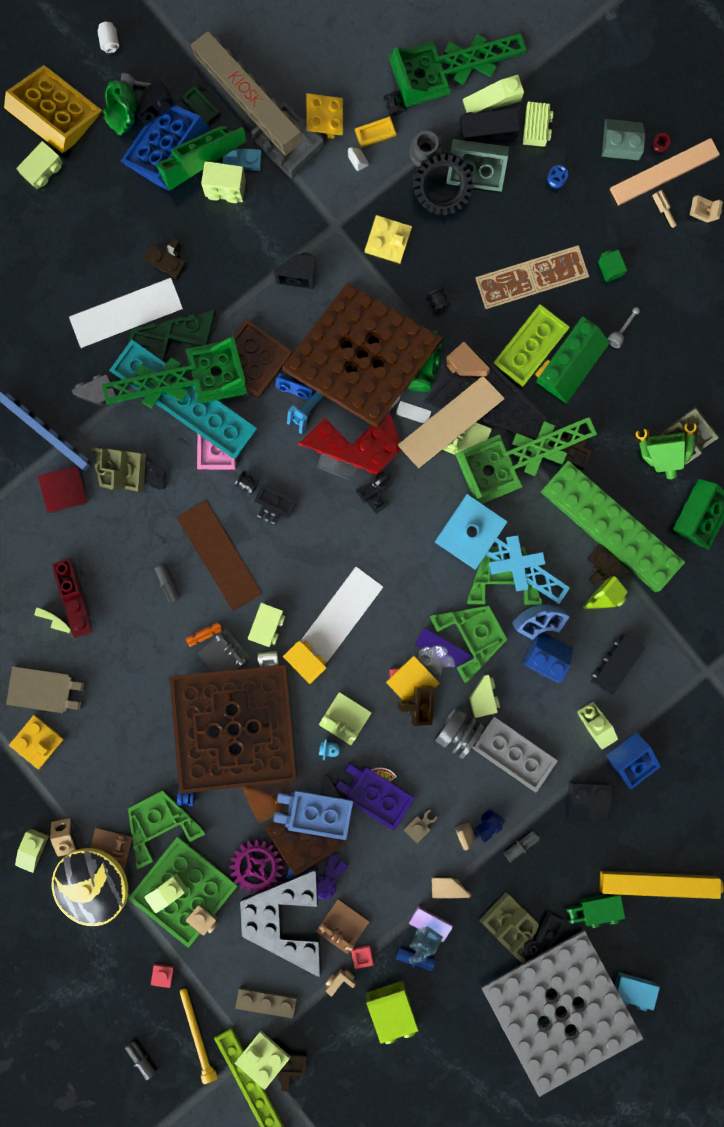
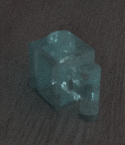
(425, 944)

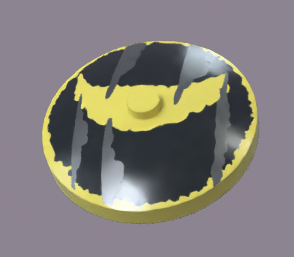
(90, 887)

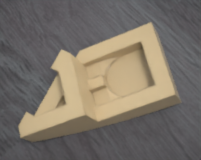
(448, 888)

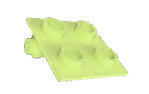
(473, 435)
(345, 718)

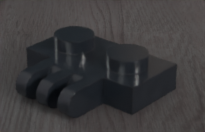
(274, 504)

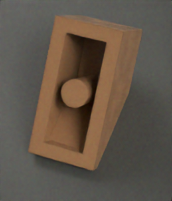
(466, 362)

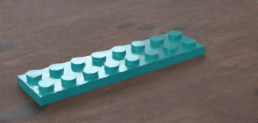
(209, 419)

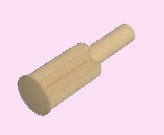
(664, 206)

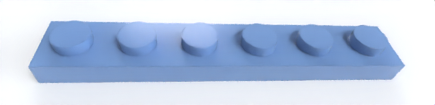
(51, 436)

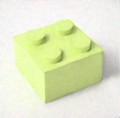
(223, 182)

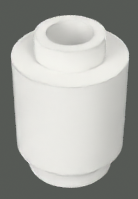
(108, 37)

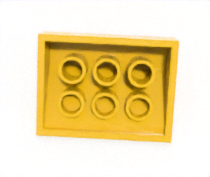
(51, 108)

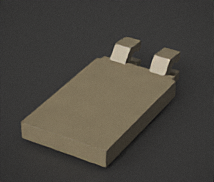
(42, 690)

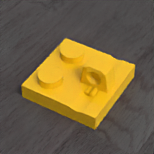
(36, 742)

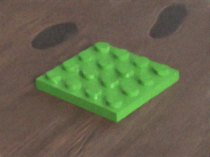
(204, 885)

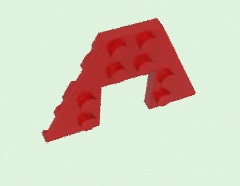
(369, 452)

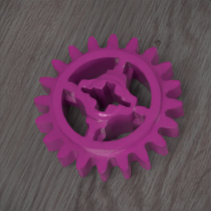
(251, 859)

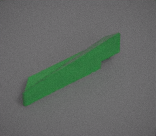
(191, 155)

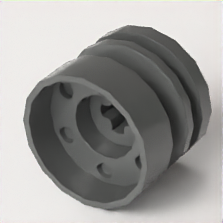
(459, 733)

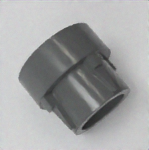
(424, 139)

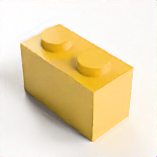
(305, 661)

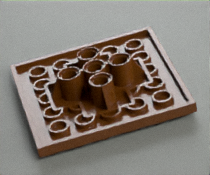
(354, 323)
(202, 701)

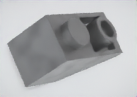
(93, 390)

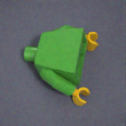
(668, 451)

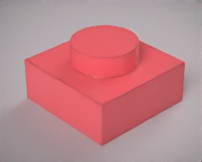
(162, 975)

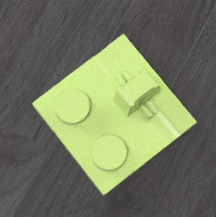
(262, 1060)

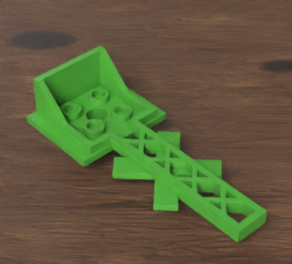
(494, 454)

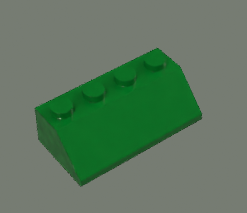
(573, 360)

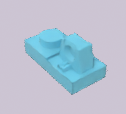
(247, 158)

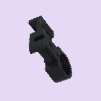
(372, 493)

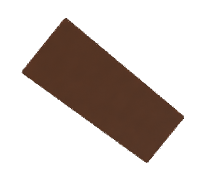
(219, 555)

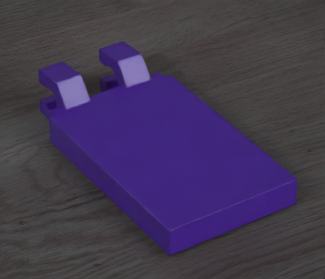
(376, 796)

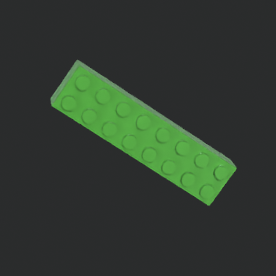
(612, 527)

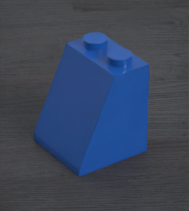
(548, 657)

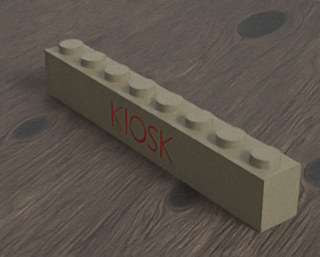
(247, 93)

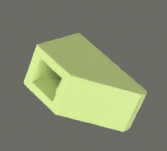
(482, 698)
(597, 725)

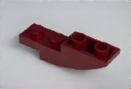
(73, 597)

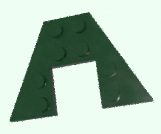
(189, 330)

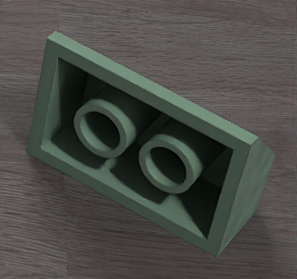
(485, 161)

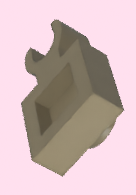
(418, 827)

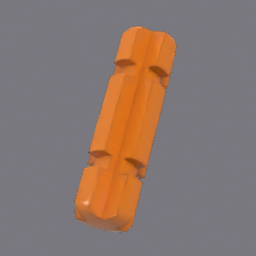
(204, 634)

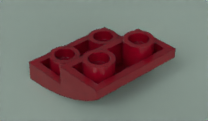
(62, 489)

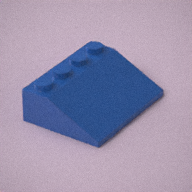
(158, 139)

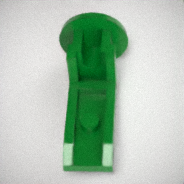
(428, 372)

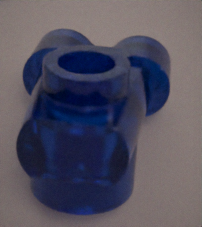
(491, 825)

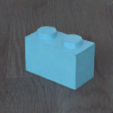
(637, 991)

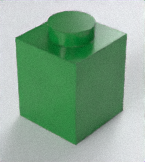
(612, 265)

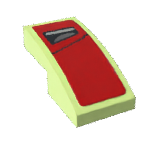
(57, 623)

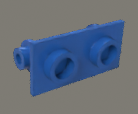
(287, 383)

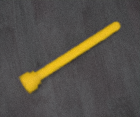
(208, 1074)

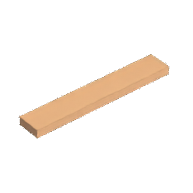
(664, 171)

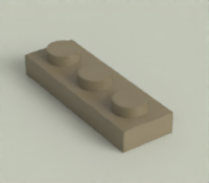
(266, 1002)

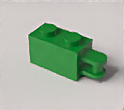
(598, 910)

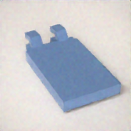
(315, 814)

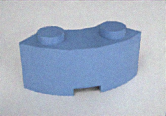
(540, 619)

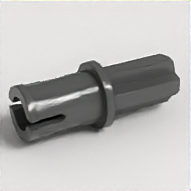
(166, 583)
(521, 846)
(140, 1060)

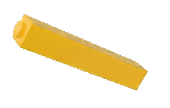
(661, 884)

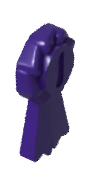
(326, 882)

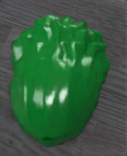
(122, 112)

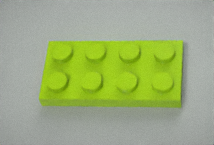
(531, 345)

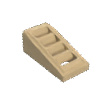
(465, 835)

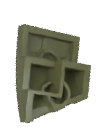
(704, 431)
(120, 468)
(510, 925)

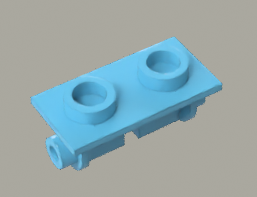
(329, 749)

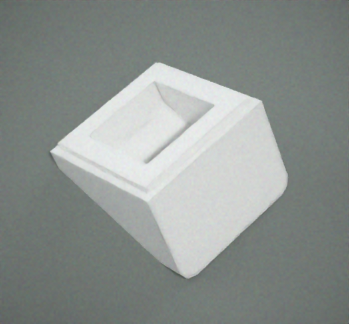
(357, 158)

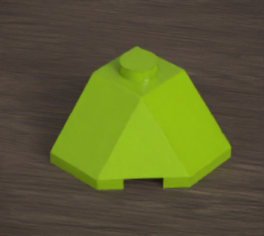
(607, 595)

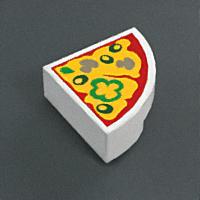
(385, 773)

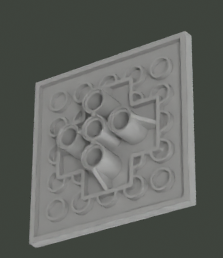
(600, 1020)

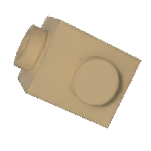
(706, 209)
(202, 920)
(334, 982)

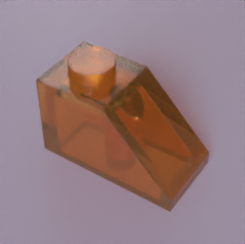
(261, 803)

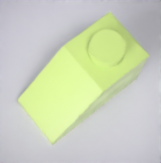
(31, 850)
(166, 893)

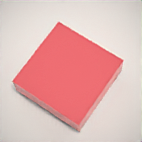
(362, 956)

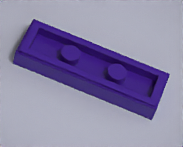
(429, 639)

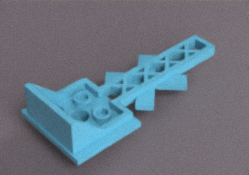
(473, 549)

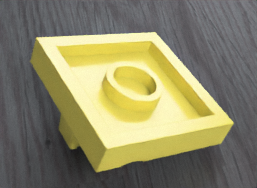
(388, 239)

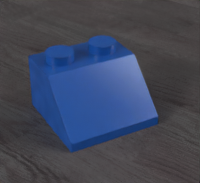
(633, 760)

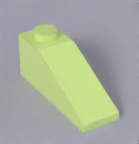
(495, 96)

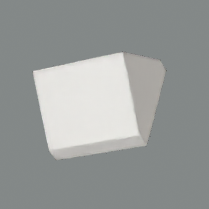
(268, 659)

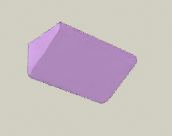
(423, 918)

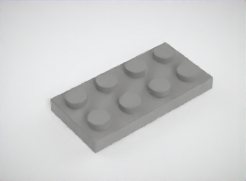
(515, 754)

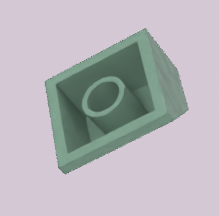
(623, 139)

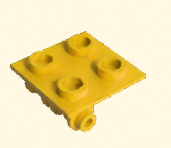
(324, 115)

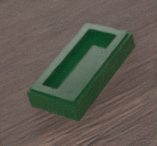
(200, 105)

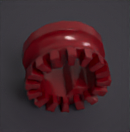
(659, 148)

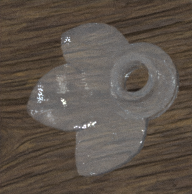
(435, 658)

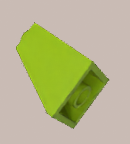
(391, 1012)

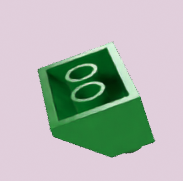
(702, 514)

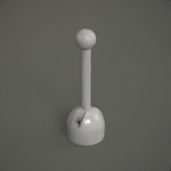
(129, 79)
(616, 338)

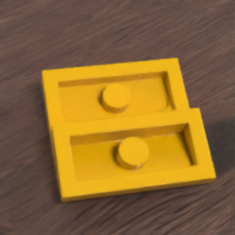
(409, 676)

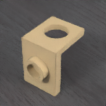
(62, 839)

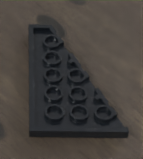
(512, 414)

